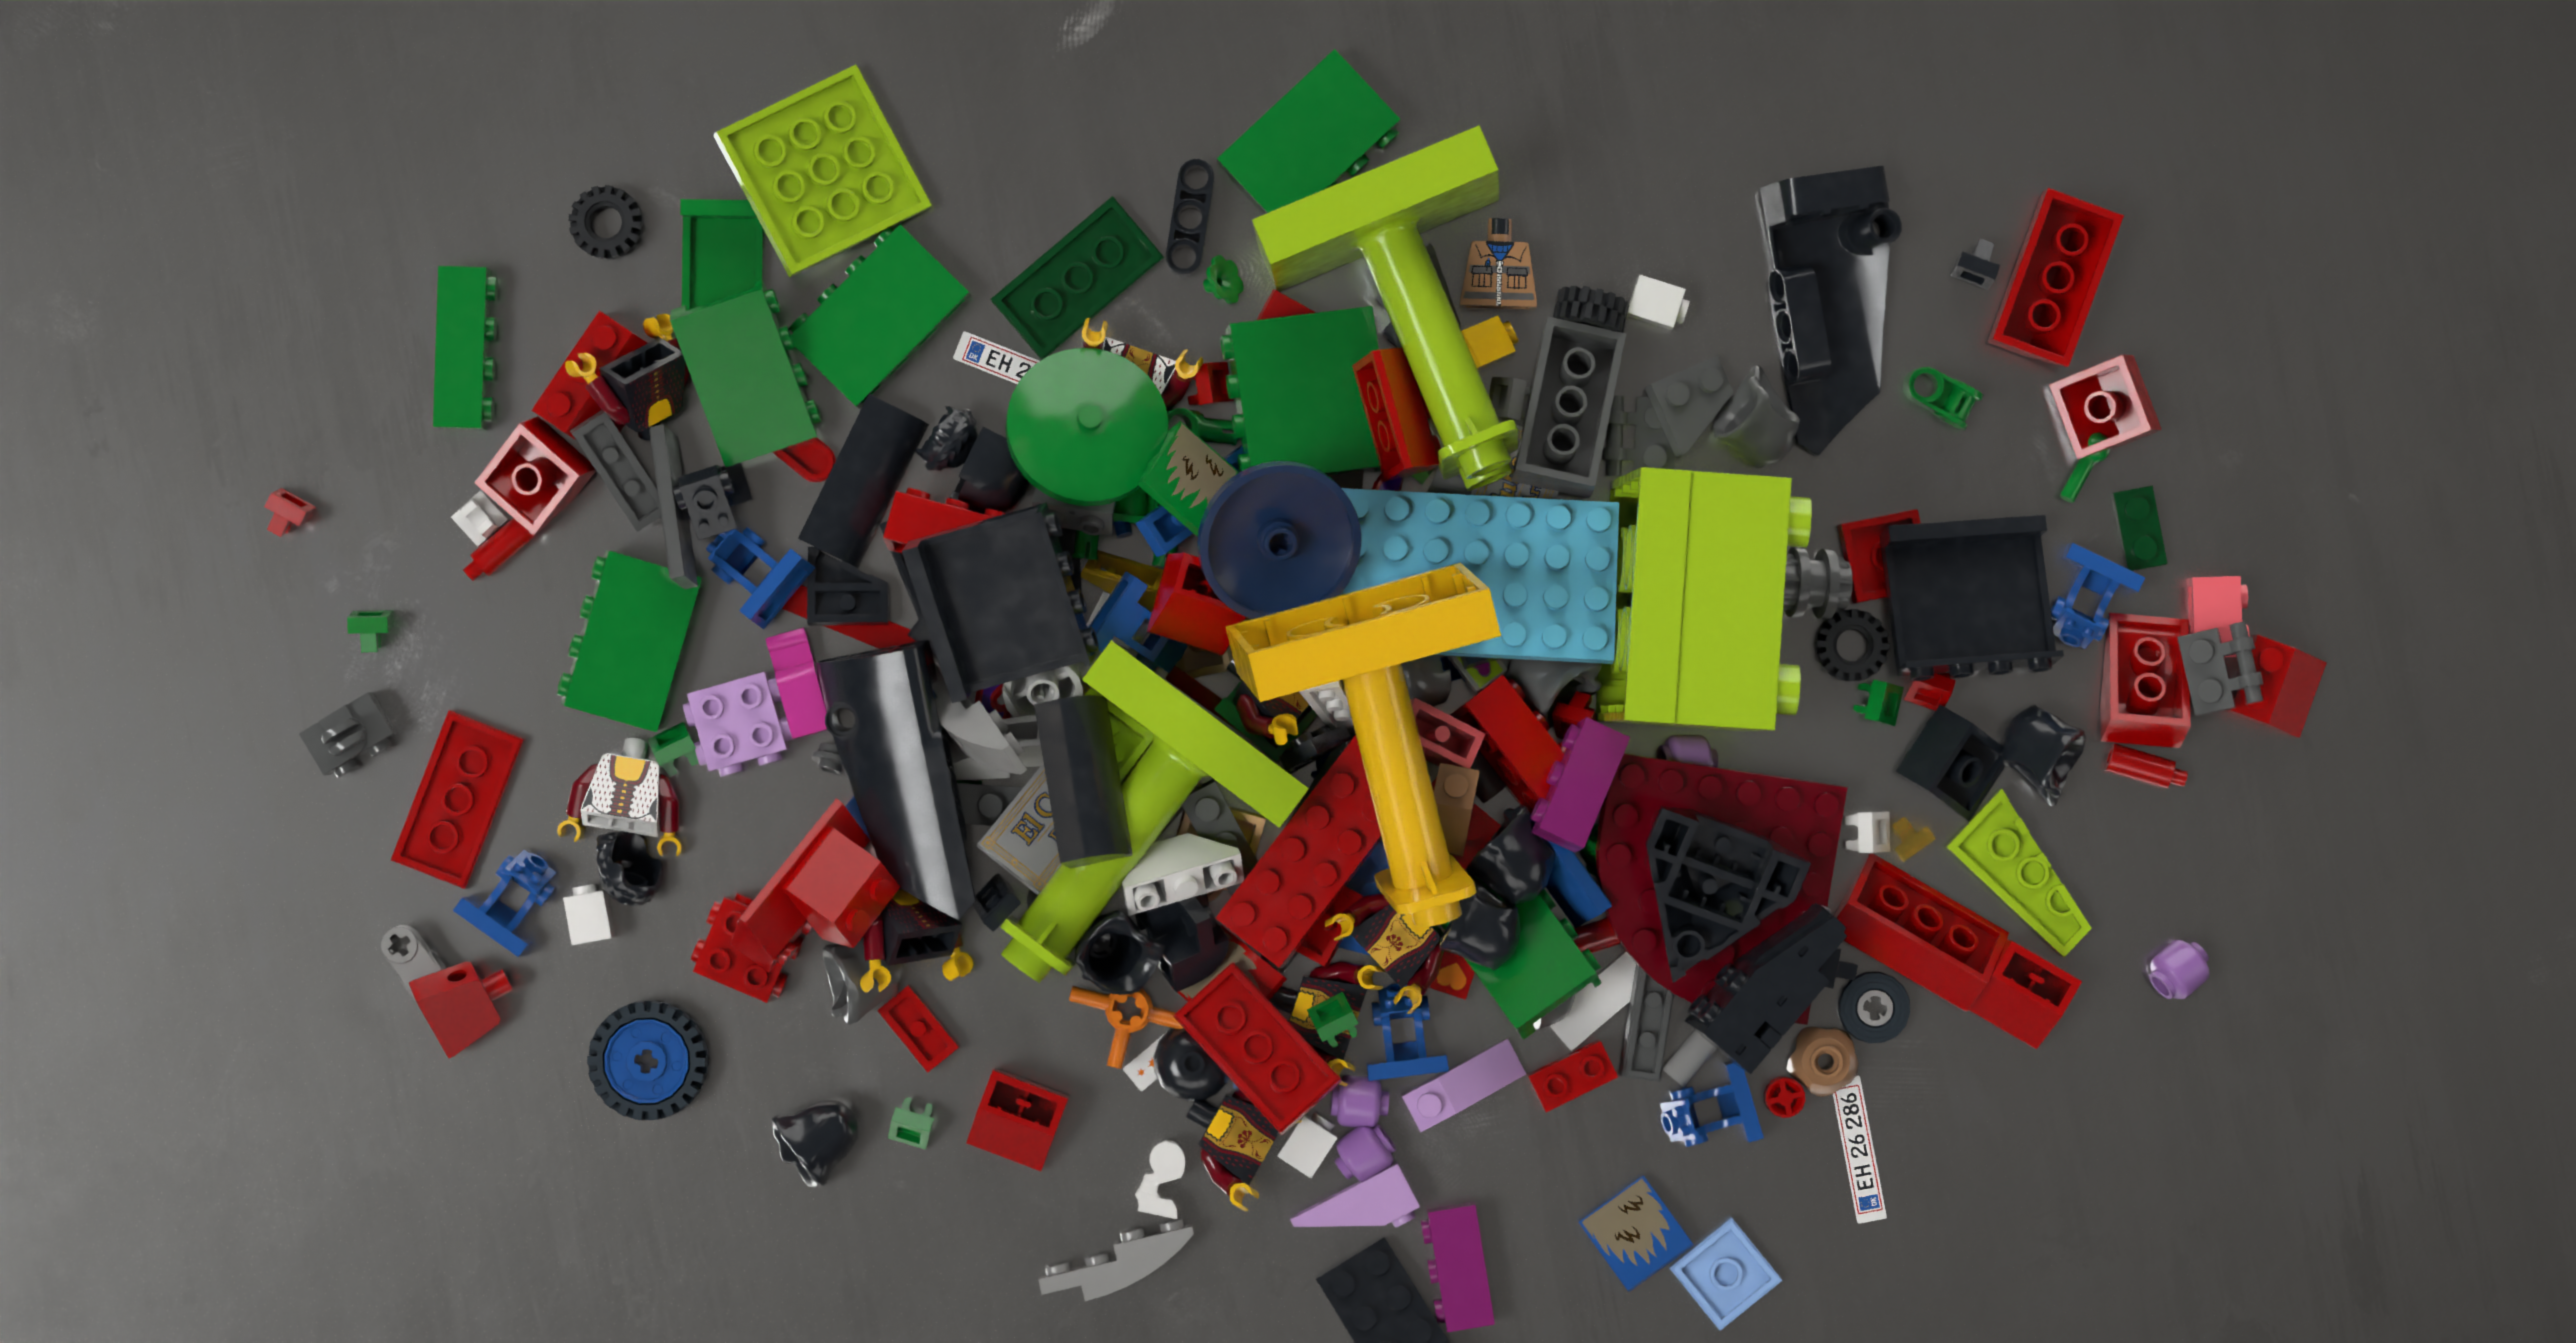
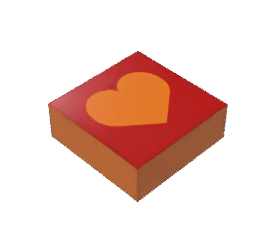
(1454, 976)

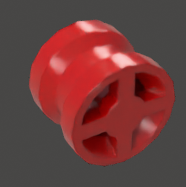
(1785, 1103)

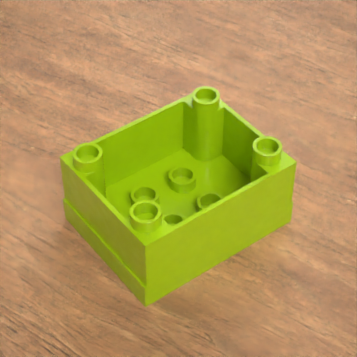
(1702, 600)

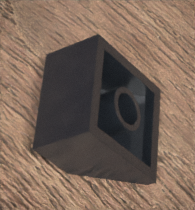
(1953, 762)

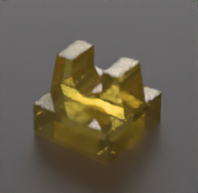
(1910, 840)

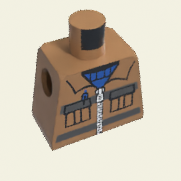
(1499, 272)

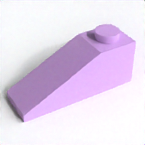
(1463, 1085)
(1366, 1203)

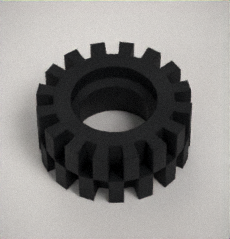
(581, 222)
(1591, 308)
(1876, 651)

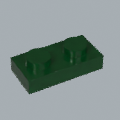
(2139, 528)

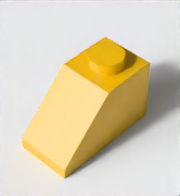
(1490, 341)

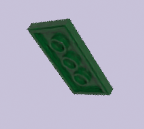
(1077, 278)

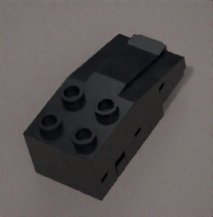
(1767, 988)

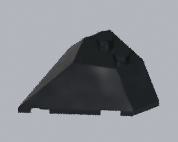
(1714, 882)

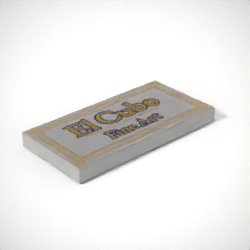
(1025, 836)

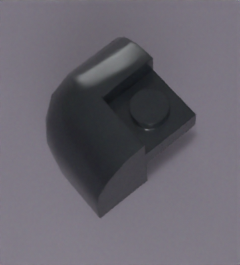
(990, 476)
(1191, 939)

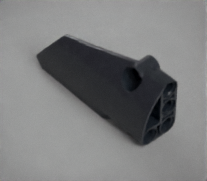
(1829, 293)
(901, 769)

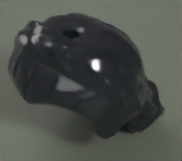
(950, 440)
(628, 868)

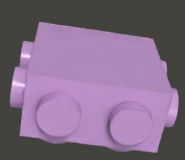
(738, 723)

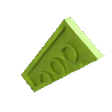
(2010, 863)

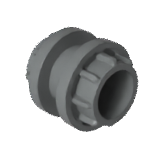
(1816, 583)

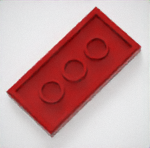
(457, 799)
(1257, 1048)

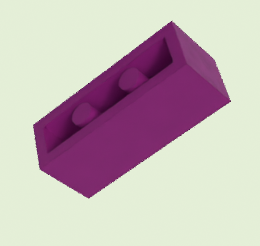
(1579, 784)
(1458, 1267)

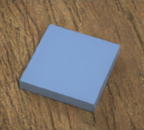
(1725, 1273)

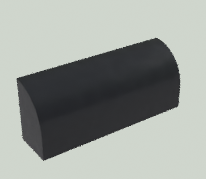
(863, 480)
(1083, 780)

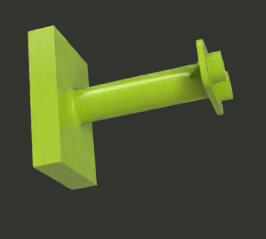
(1382, 221)
(1183, 751)

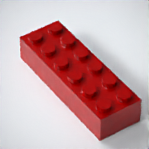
(1307, 863)

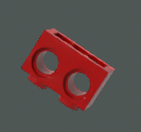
(1572, 1075)

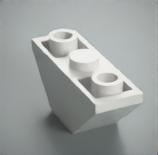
(1180, 870)

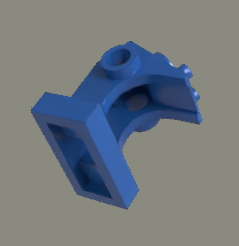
(734, 554)
(2099, 577)
(1123, 616)
(499, 919)
(1405, 1057)
(1734, 1102)

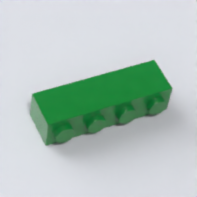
(463, 348)

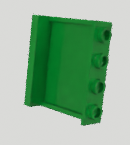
(1300, 389)

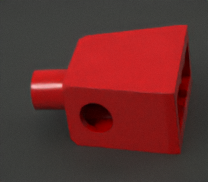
(460, 1004)

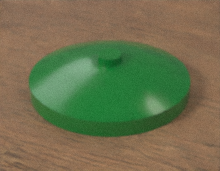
(1085, 426)

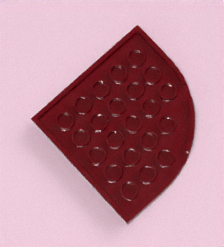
(1787, 810)

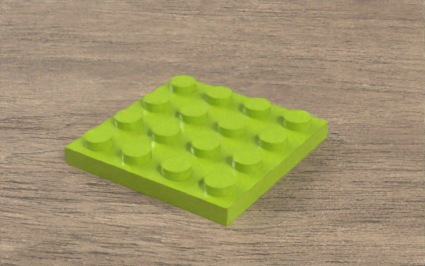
(822, 170)

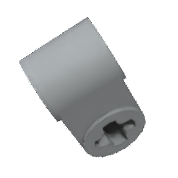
(411, 965)

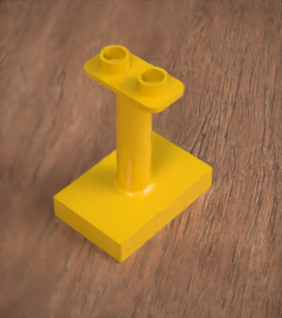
(1364, 643)

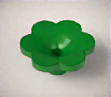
(1223, 280)

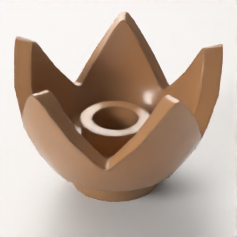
(1813, 1043)

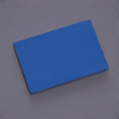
(1574, 886)

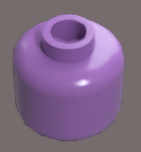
(1688, 749)
(2179, 969)
(1359, 1102)
(1365, 1152)

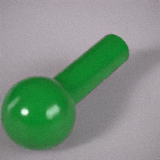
(2083, 469)

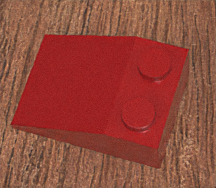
(2144, 682)

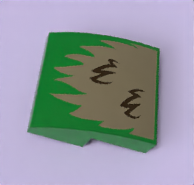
(1185, 475)

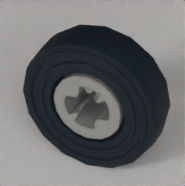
(1858, 1021)

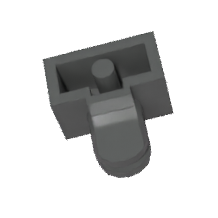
(348, 735)

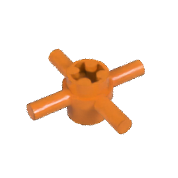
(1123, 1026)

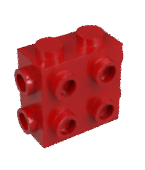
(729, 966)

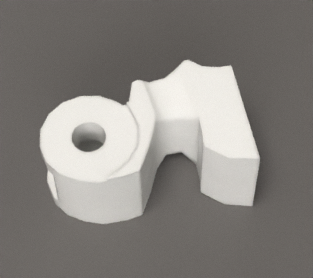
(1168, 1165)

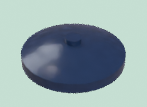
(1278, 539)

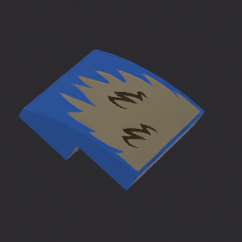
(1636, 1233)

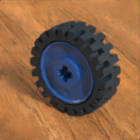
(625, 1082)

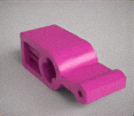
(798, 682)

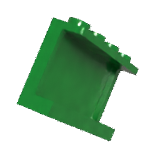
(1311, 136)
(878, 315)
(746, 374)
(627, 641)
(1543, 968)

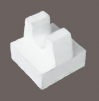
(480, 518)
(1872, 832)

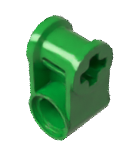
(1944, 396)

